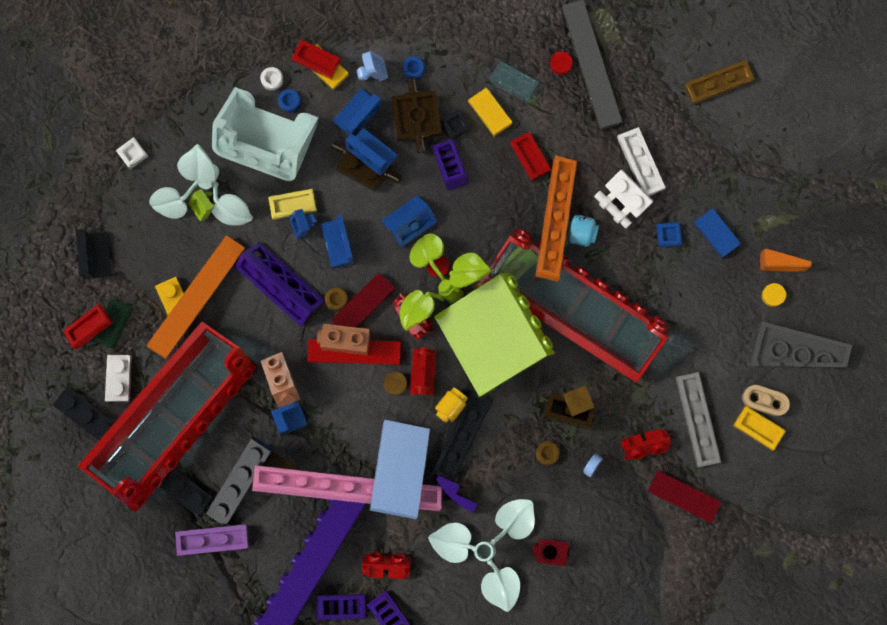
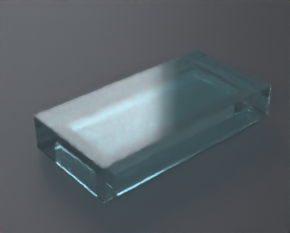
(513, 81)

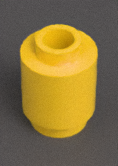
(451, 405)

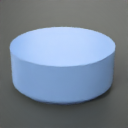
(592, 465)

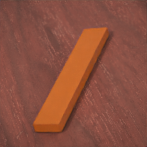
(556, 219)
(195, 297)

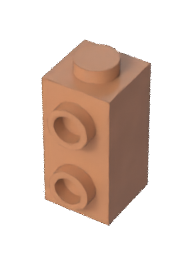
(344, 339)
(280, 380)

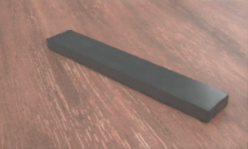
(591, 64)

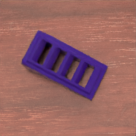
(453, 178)
(391, 603)
(361, 609)

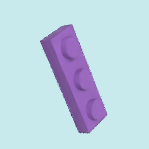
(212, 540)

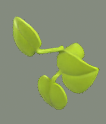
(465, 271)

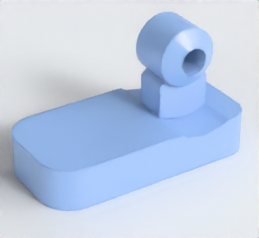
(373, 66)

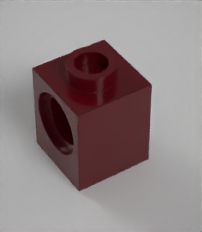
(561, 552)

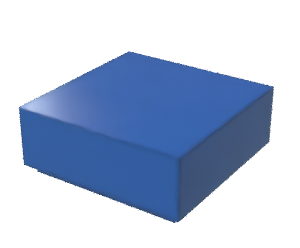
(669, 234)

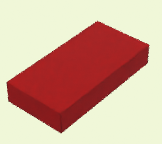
(316, 59)
(530, 156)
(87, 326)

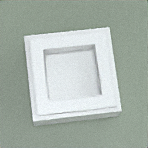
(132, 153)

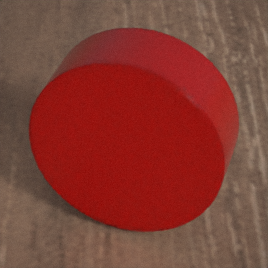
(561, 63)
(442, 264)

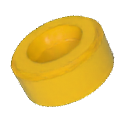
(773, 295)

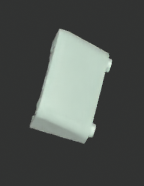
(261, 137)

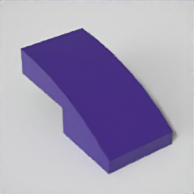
(451, 490)

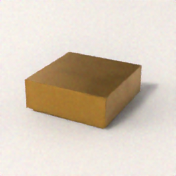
(578, 401)

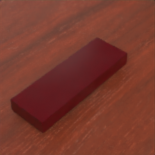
(364, 302)
(684, 497)

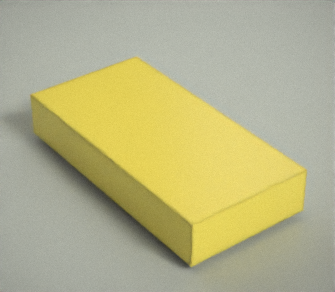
(285, 204)

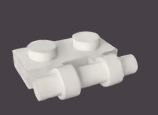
(628, 194)

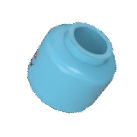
(582, 230)

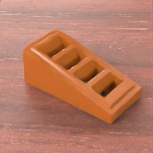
(777, 261)

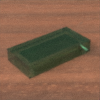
(119, 315)

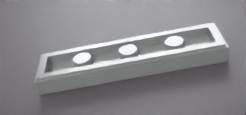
(698, 419)

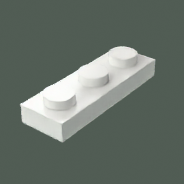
(641, 161)

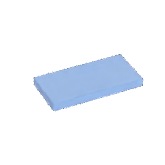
(400, 469)

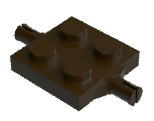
(416, 115)
(359, 171)

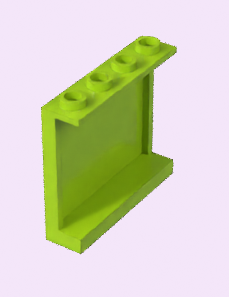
(494, 333)

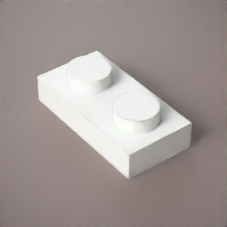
(118, 378)

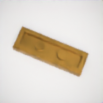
(719, 82)

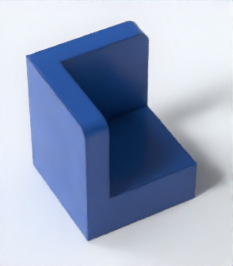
(289, 418)

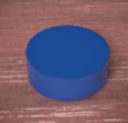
(413, 68)
(289, 101)

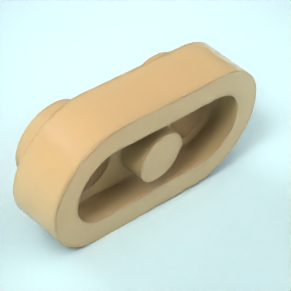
(765, 399)

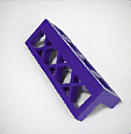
(276, 285)

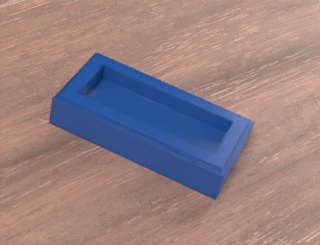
(717, 233)

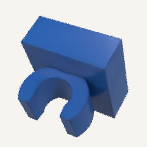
(301, 224)

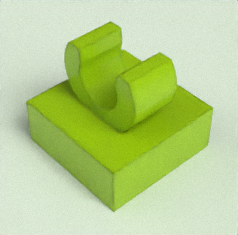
(201, 204)

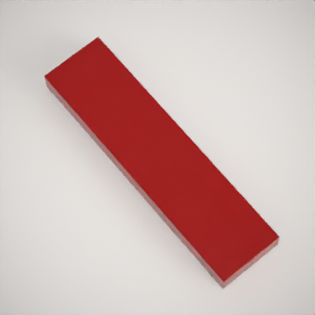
(378, 354)

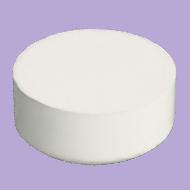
(271, 79)

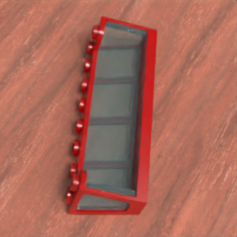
(583, 308)
(168, 416)

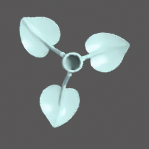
(198, 167)
(453, 542)

